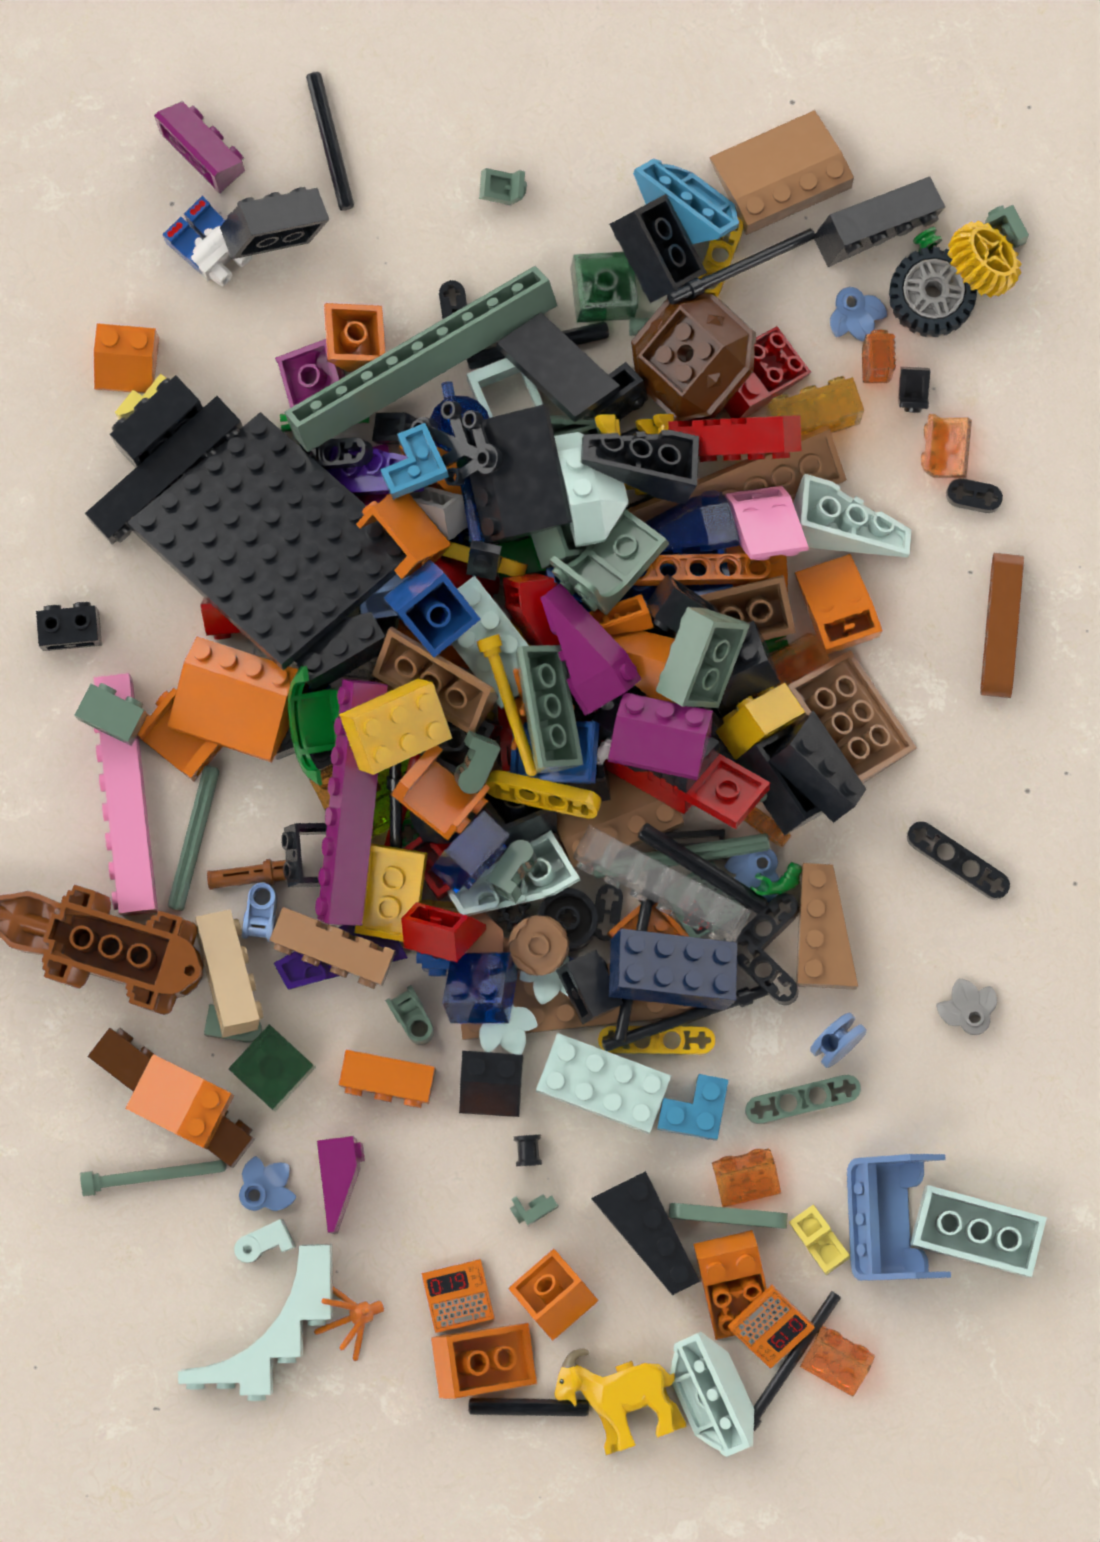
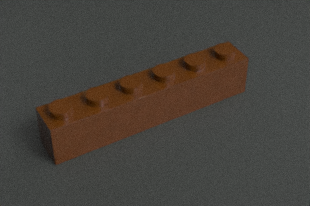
(128, 1064)

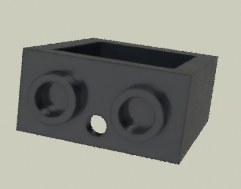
(291, 844)

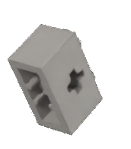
(443, 509)

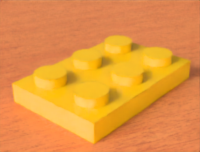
(392, 888)

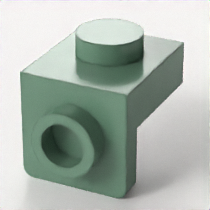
(502, 186)

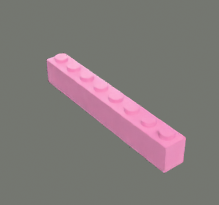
(126, 815)

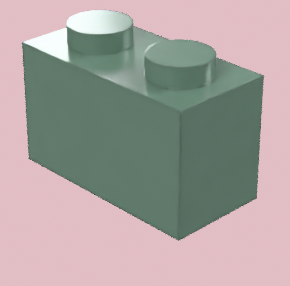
(111, 713)

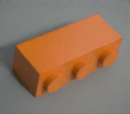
(386, 1078)

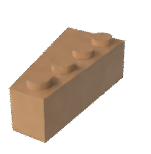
(823, 940)
(333, 947)

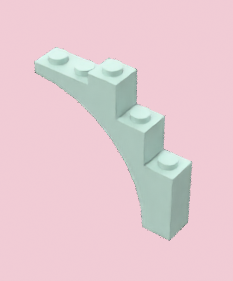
(284, 1337)

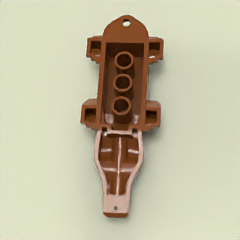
(85, 940)

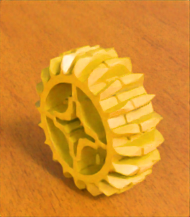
(984, 259)

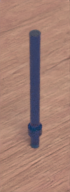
(466, 487)

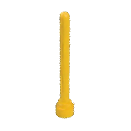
(491, 648)

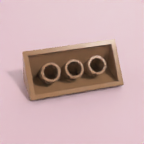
(461, 695)

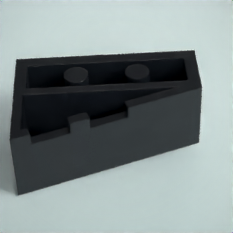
(342, 650)
(818, 768)

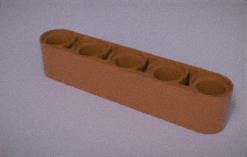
(1002, 625)

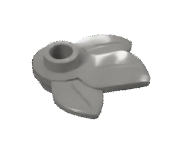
(968, 1002)

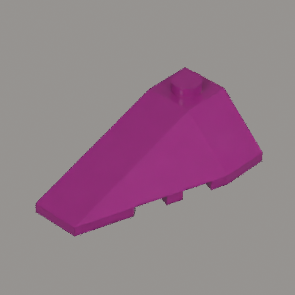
(595, 661)

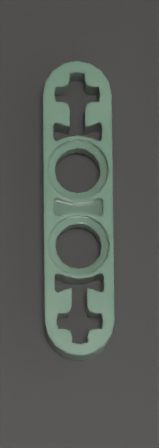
(801, 1094)
(728, 1215)

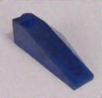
(700, 522)

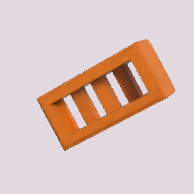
(625, 616)

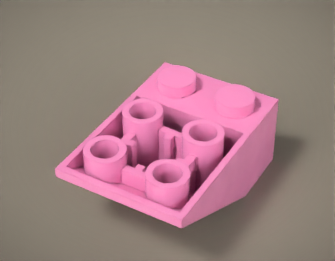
(767, 523)

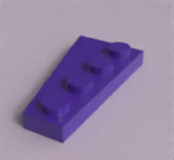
(368, 478)
(299, 973)

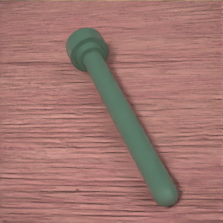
(93, 1182)

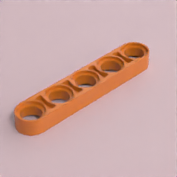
(713, 574)

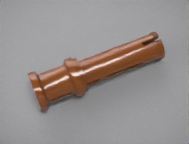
(267, 872)

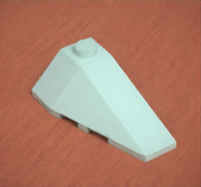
(844, 524)
(548, 878)

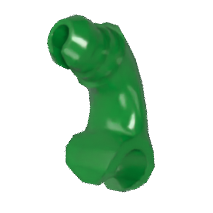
(786, 882)

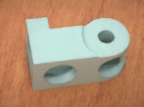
(253, 1245)

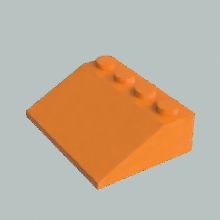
(233, 699)

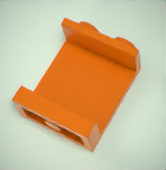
(409, 529)
(180, 749)
(436, 796)

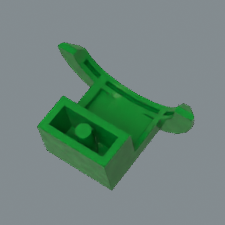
(311, 722)

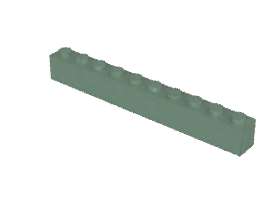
(420, 359)

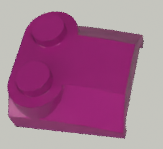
(307, 372)

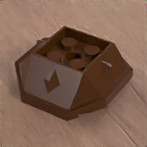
(719, 363)

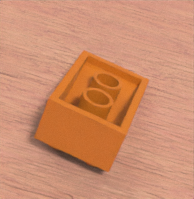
(179, 1101)
(483, 1361)

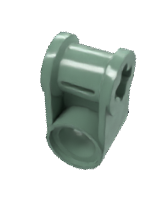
(409, 1011)

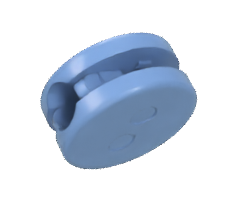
(837, 1041)

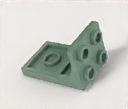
(613, 566)

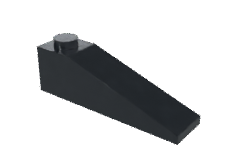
(653, 463)

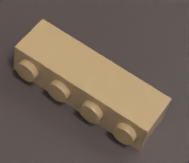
(227, 973)

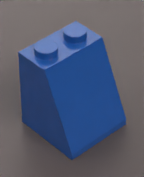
(432, 608)

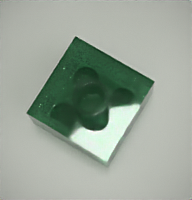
(603, 287)
(272, 1068)

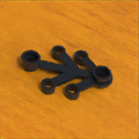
(486, 456)

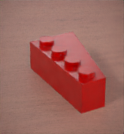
(744, 436)

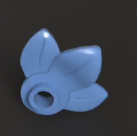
(860, 317)
(746, 868)
(269, 1182)

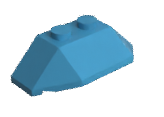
(700, 207)

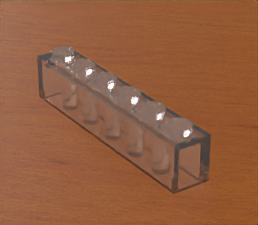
(661, 884)

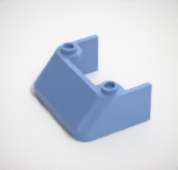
(881, 1217)

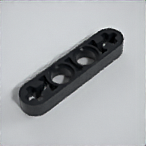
(960, 856)

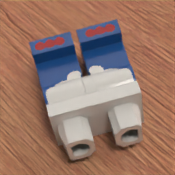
(207, 254)

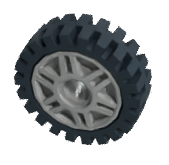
(916, 307)

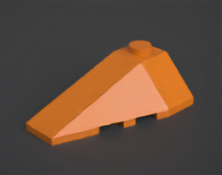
(649, 655)

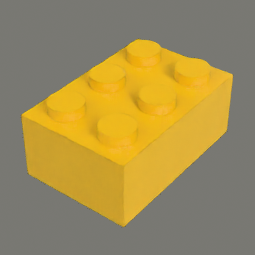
(395, 726)

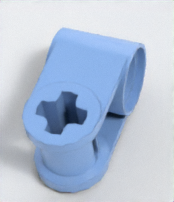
(260, 914)

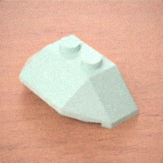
(593, 497)
(712, 1394)

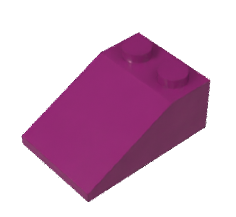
(339, 1171)

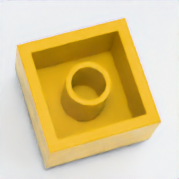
(759, 719)

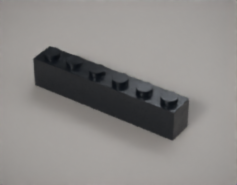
(163, 468)

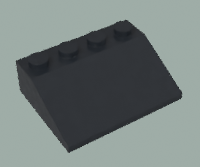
(529, 486)

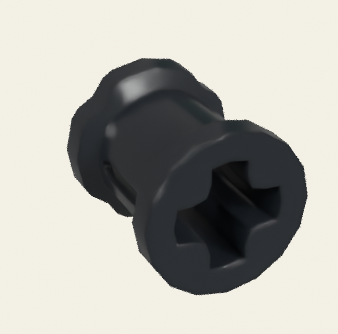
(528, 1150)

